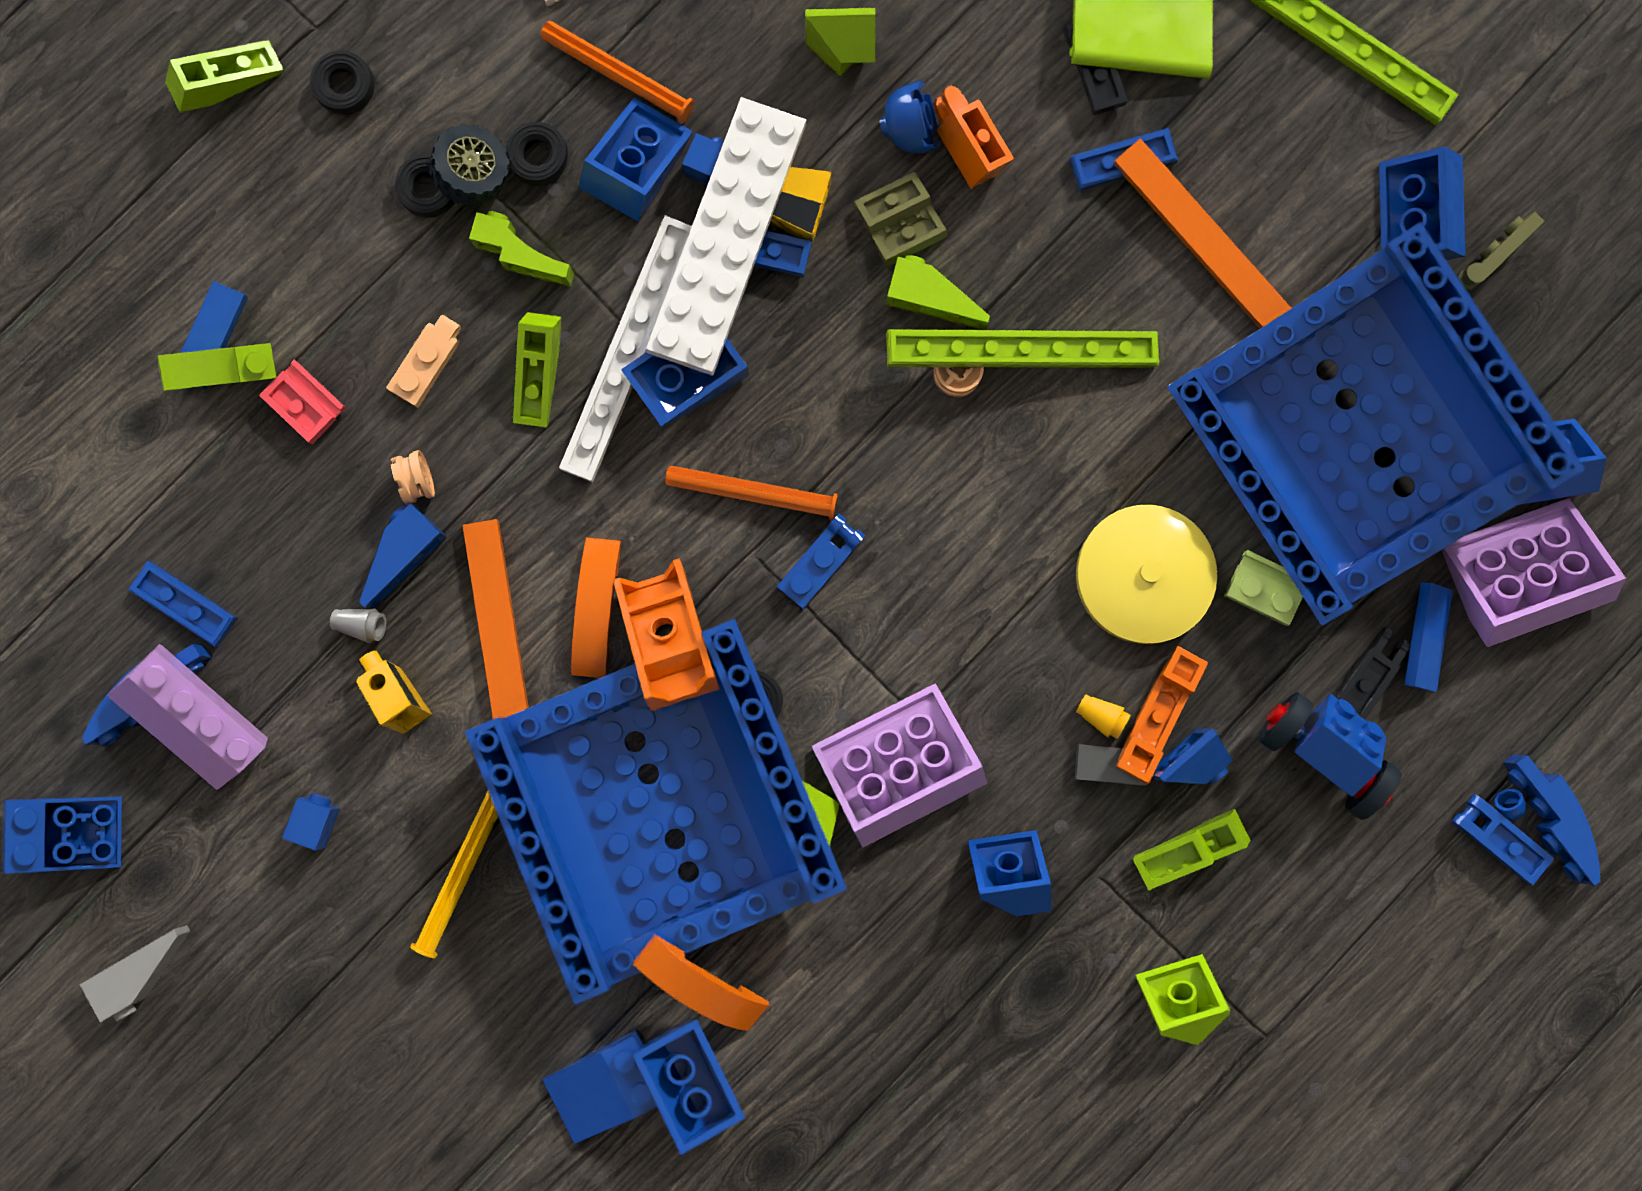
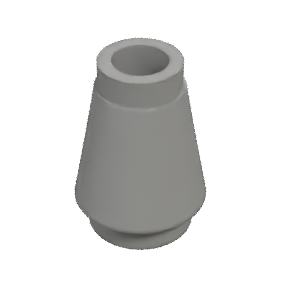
(359, 623)

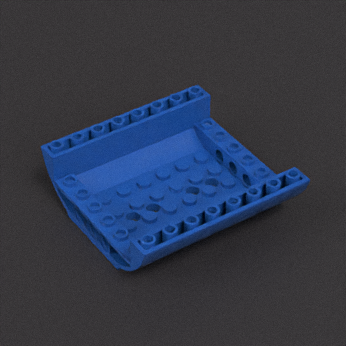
(1424, 385)
(597, 833)

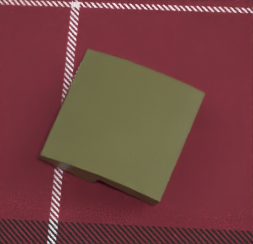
(900, 218)

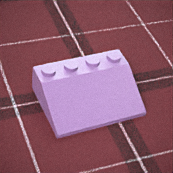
(1531, 572)
(900, 765)

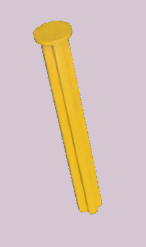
(456, 879)

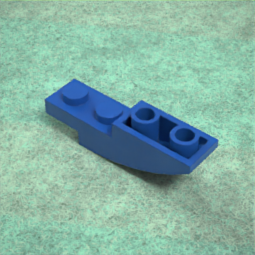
(111, 719)
(1565, 826)

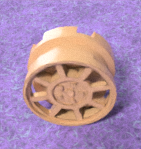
(957, 380)
(412, 477)

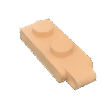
(425, 361)

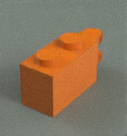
(970, 137)

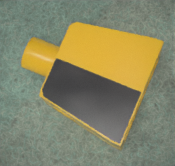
(802, 202)
(390, 694)

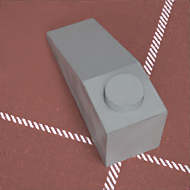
(131, 979)

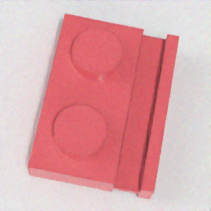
(302, 402)

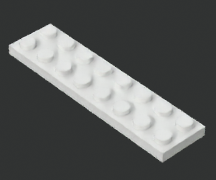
(726, 236)

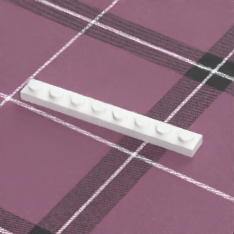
(629, 342)

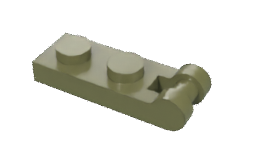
(1497, 252)

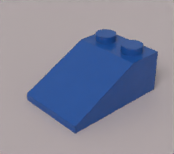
(634, 159)
(675, 389)
(601, 1089)

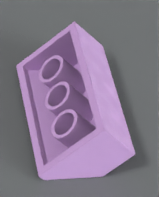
(188, 717)

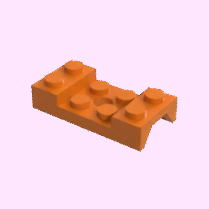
(670, 665)

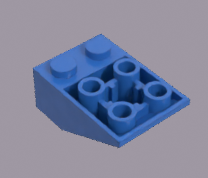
(61, 834)

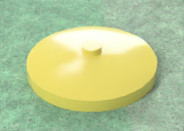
(1146, 574)

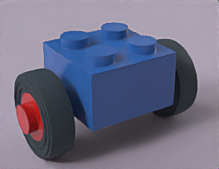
(1337, 746)

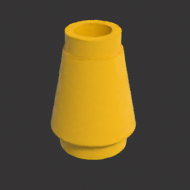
(1104, 716)

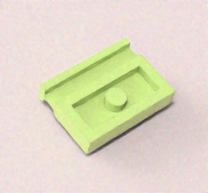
(1264, 588)

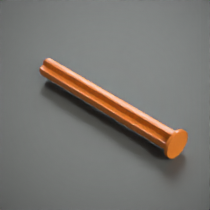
(617, 71)
(751, 491)

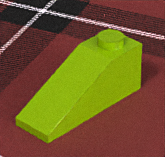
(220, 74)
(927, 292)
(536, 368)

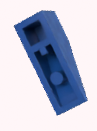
(401, 549)

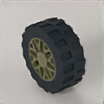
(468, 164)

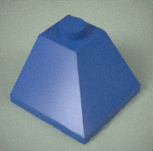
(1195, 760)
(1012, 872)

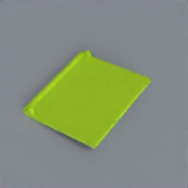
(1145, 35)

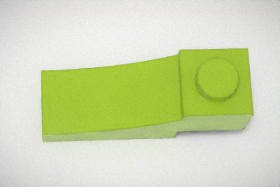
(497, 235)
(216, 366)
(1192, 850)

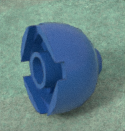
(910, 119)

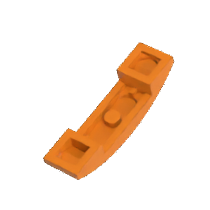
(594, 607)
(1159, 714)
(697, 988)

